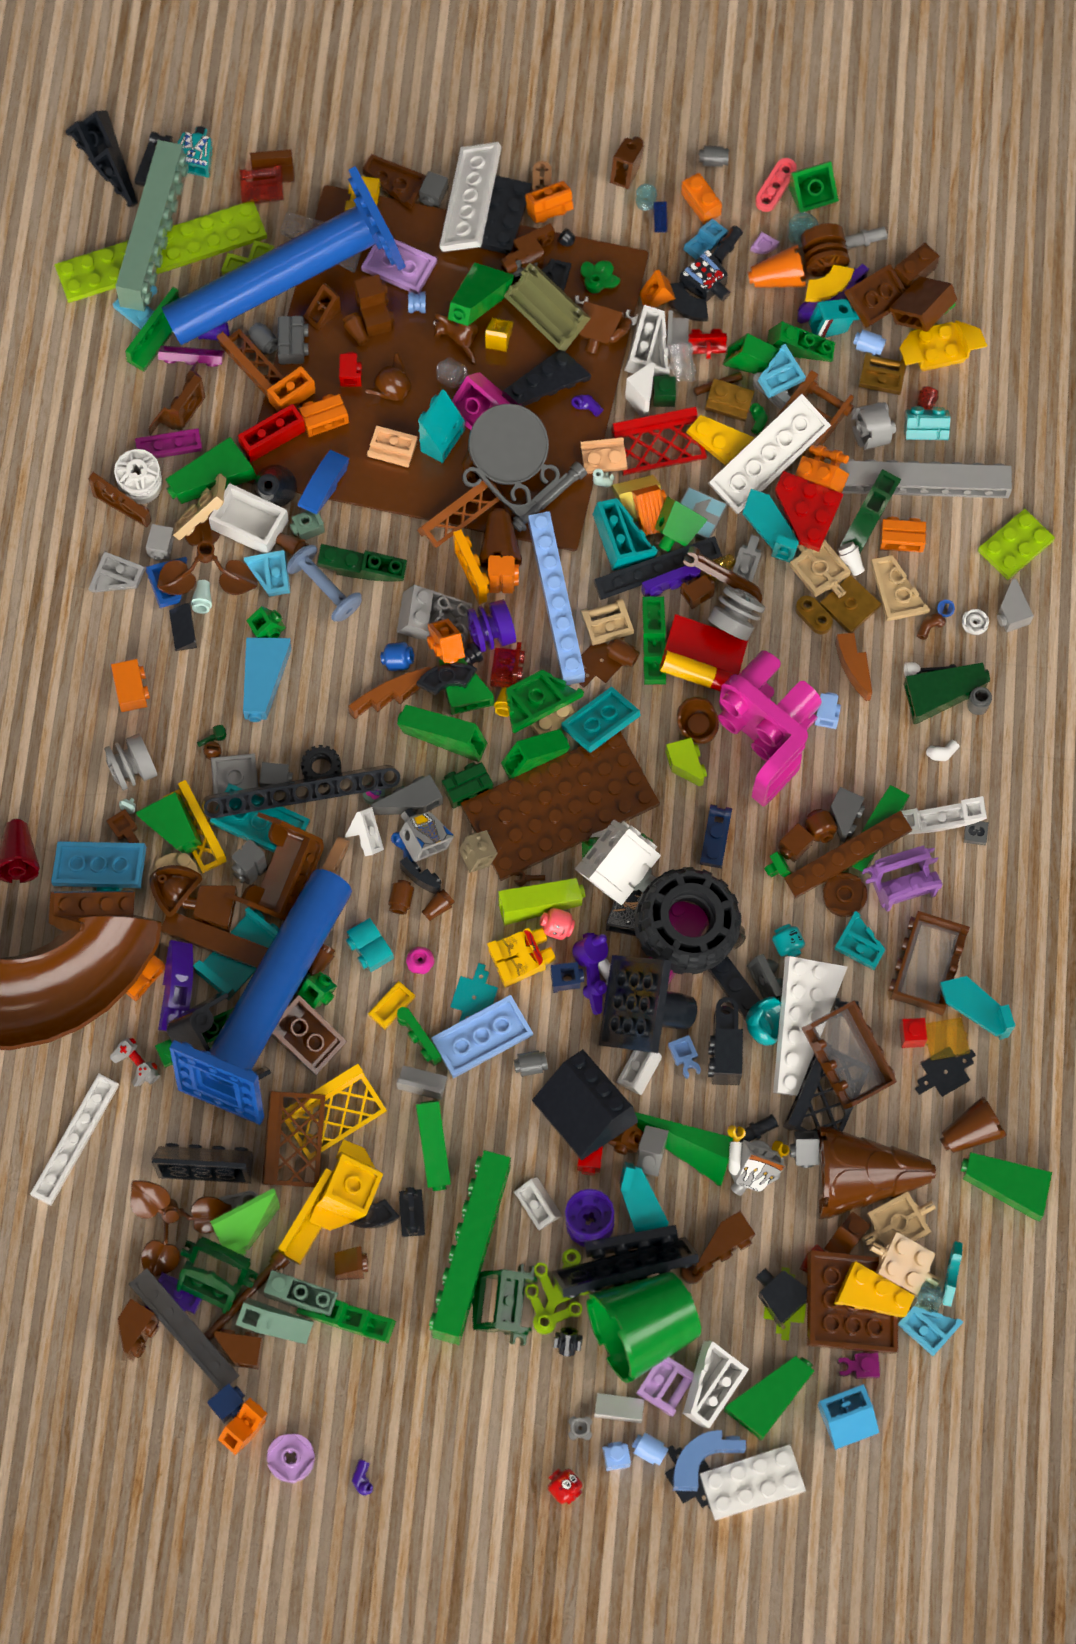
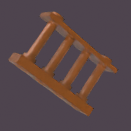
(811, 386)

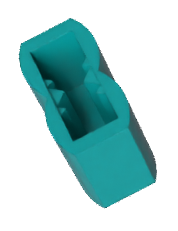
(369, 945)

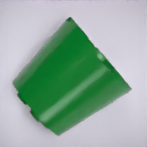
(643, 1322)

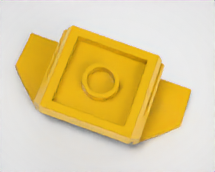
(941, 345)
(348, 1190)

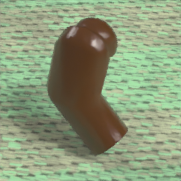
(467, 463)
(928, 623)

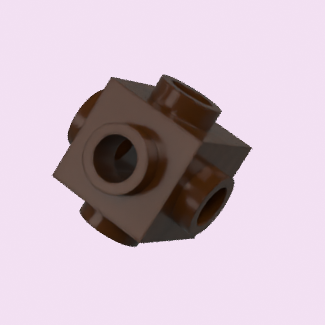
(627, 1141)

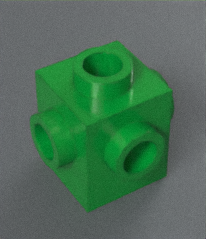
(266, 623)
(317, 990)

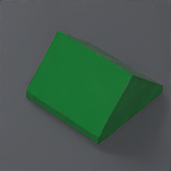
(813, 187)

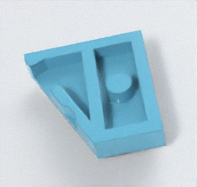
(781, 373)
(270, 571)
(929, 1328)

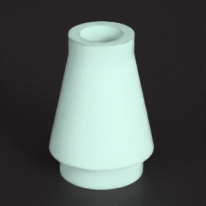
(201, 599)

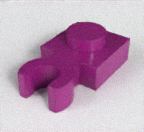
(864, 1366)

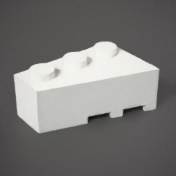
(649, 343)
(712, 1384)

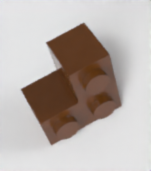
(371, 302)

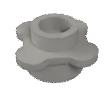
(584, 1423)

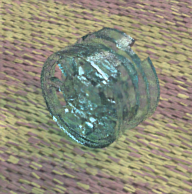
(800, 225)

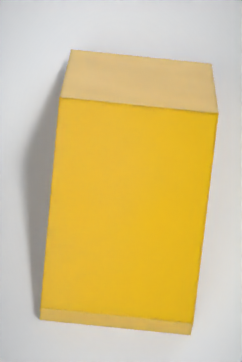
(498, 334)

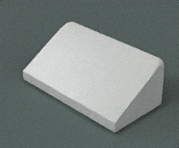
(639, 1071)
(537, 1203)
(619, 1408)

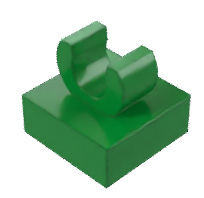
(778, 866)

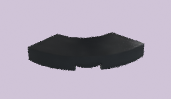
(688, 305)
(446, 675)
(378, 1216)

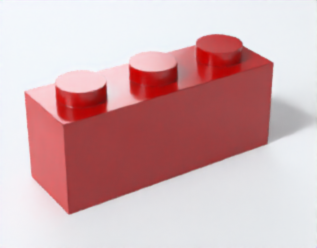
(271, 433)

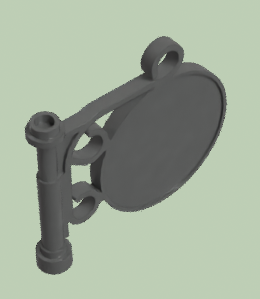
(511, 447)

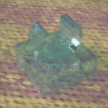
(929, 1298)

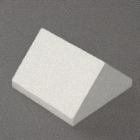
(640, 389)

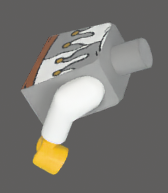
(752, 1164)

